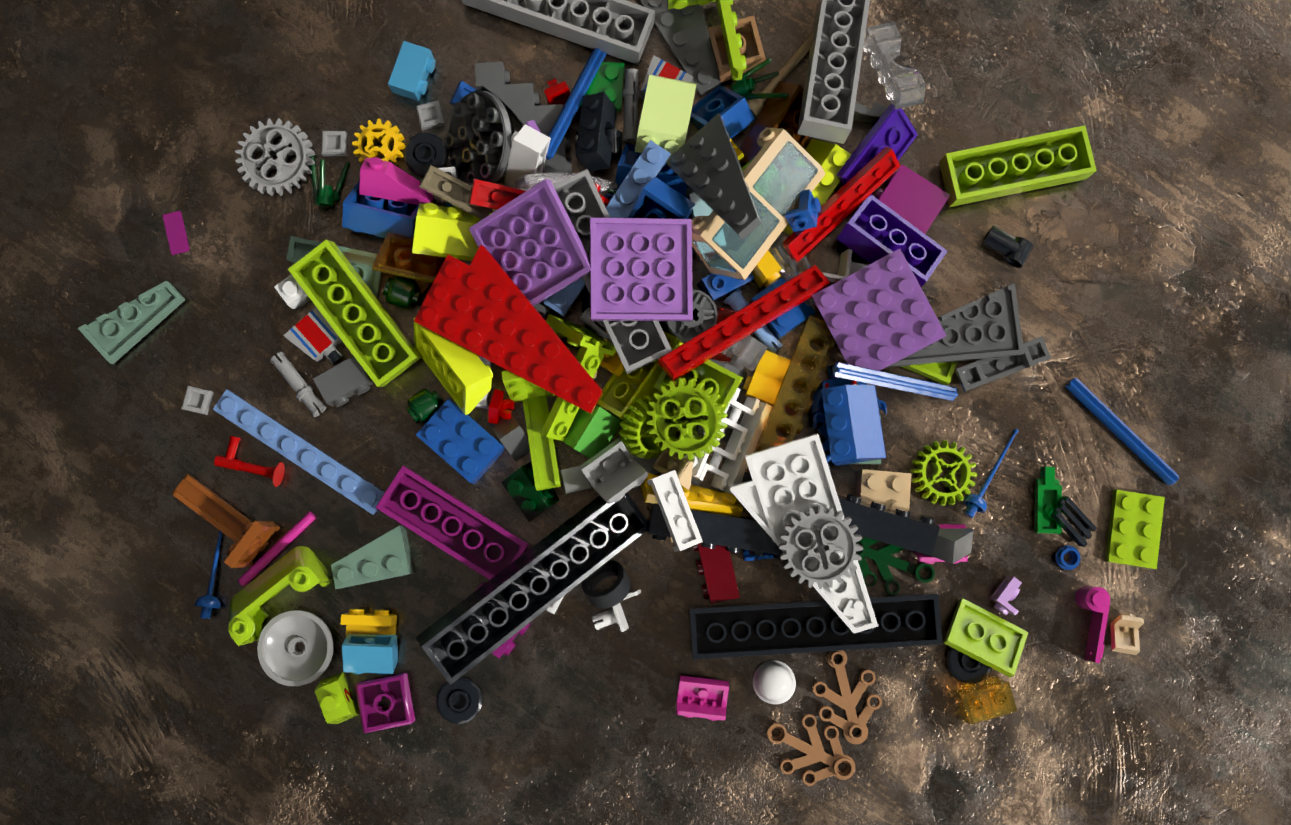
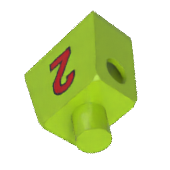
(337, 699)

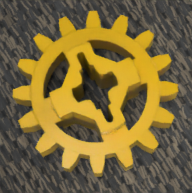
(379, 134)

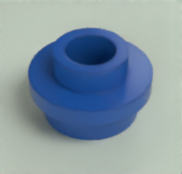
(1074, 557)

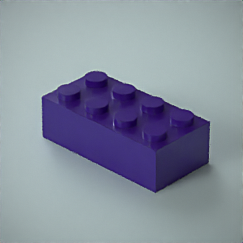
(880, 231)

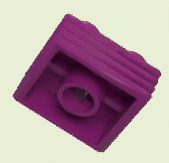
(376, 716)

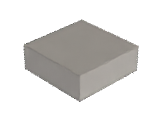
(430, 115)
(334, 143)
(197, 400)

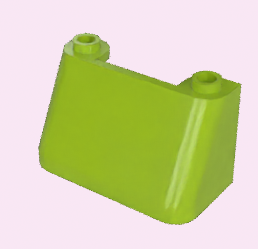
(298, 568)

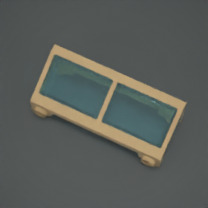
(775, 186)

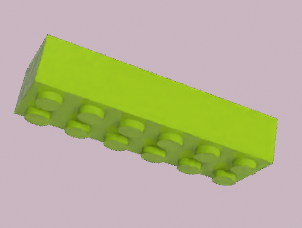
(1017, 166)
(354, 313)

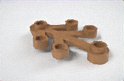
(848, 700)
(814, 752)

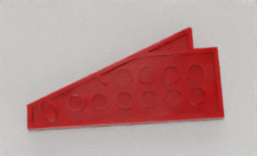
(494, 319)

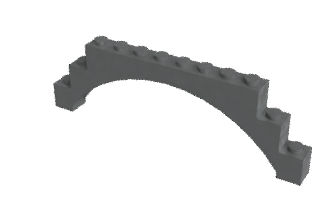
(524, 105)

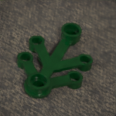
(883, 559)

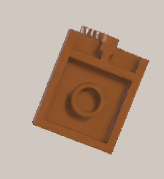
(248, 535)

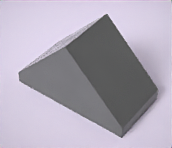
(512, 437)
(953, 544)

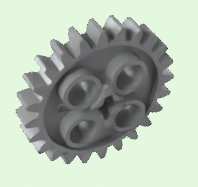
(262, 141)
(799, 552)

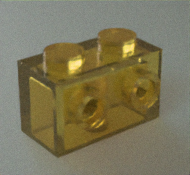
(985, 700)

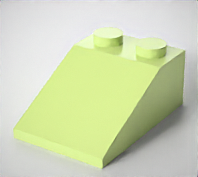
(665, 113)

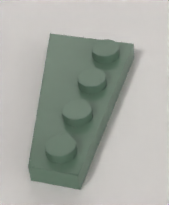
(360, 260)
(123, 328)

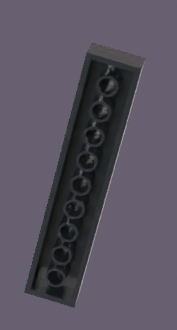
(530, 585)
(811, 627)

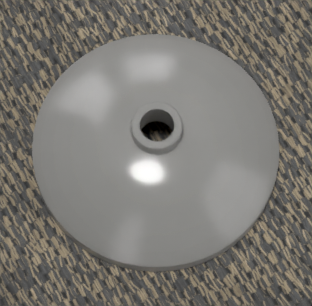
(279, 650)

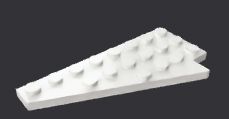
(791, 480)

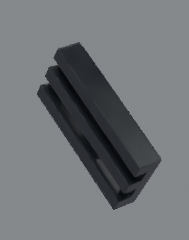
(1074, 517)

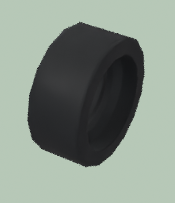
(612, 595)

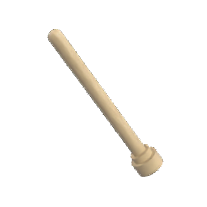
(756, 105)

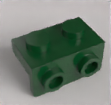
(524, 493)

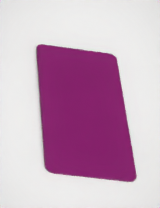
(176, 232)

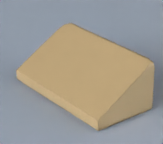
(682, 467)

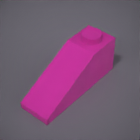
(389, 182)

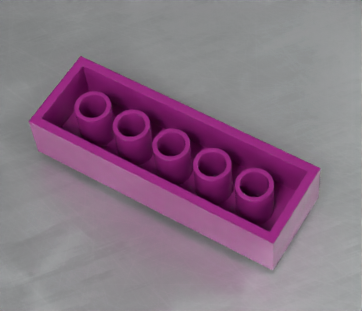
(450, 524)

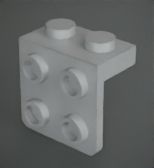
(613, 472)

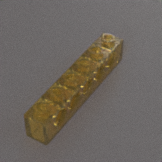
(813, 331)

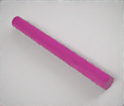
(276, 549)

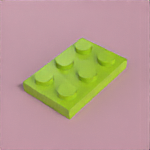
(1134, 529)
(986, 637)

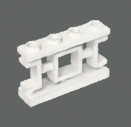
(741, 443)

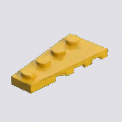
(700, 499)

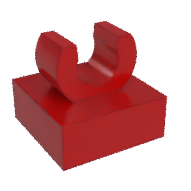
(556, 93)
(498, 407)

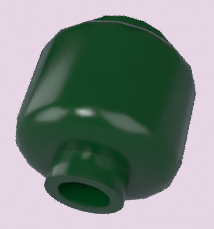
(401, 291)
(423, 405)

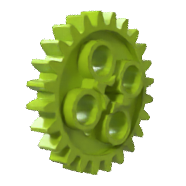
(689, 441)

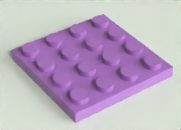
(535, 242)
(641, 269)
(879, 314)

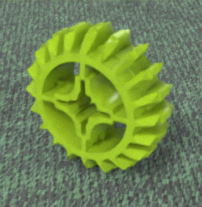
(635, 427)
(949, 479)

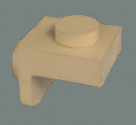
(1126, 634)

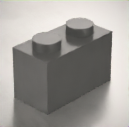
(342, 382)

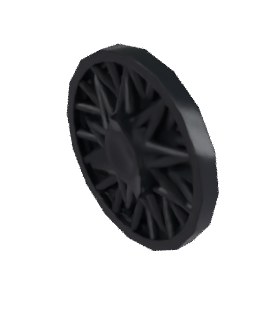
(424, 150)
(966, 668)
(459, 701)

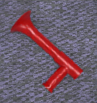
(274, 473)

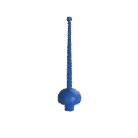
(976, 502)
(208, 601)

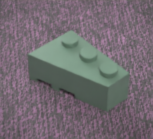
(378, 560)

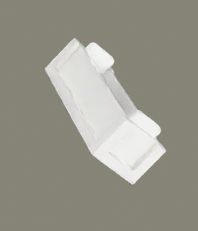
(675, 511)

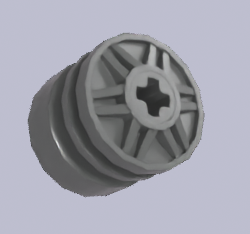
(705, 317)

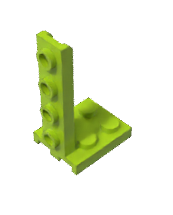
(728, 23)
(589, 356)
(536, 413)

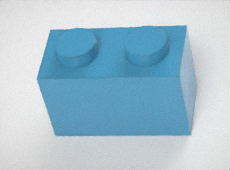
(411, 71)
(370, 653)

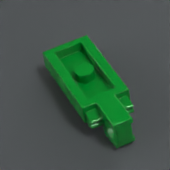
(1047, 495)

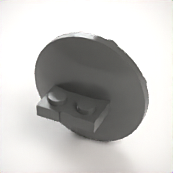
(480, 137)

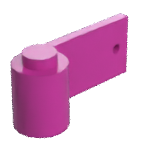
(1098, 601)

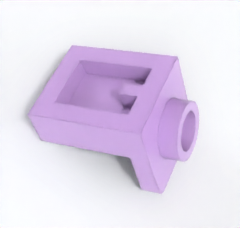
(1006, 591)

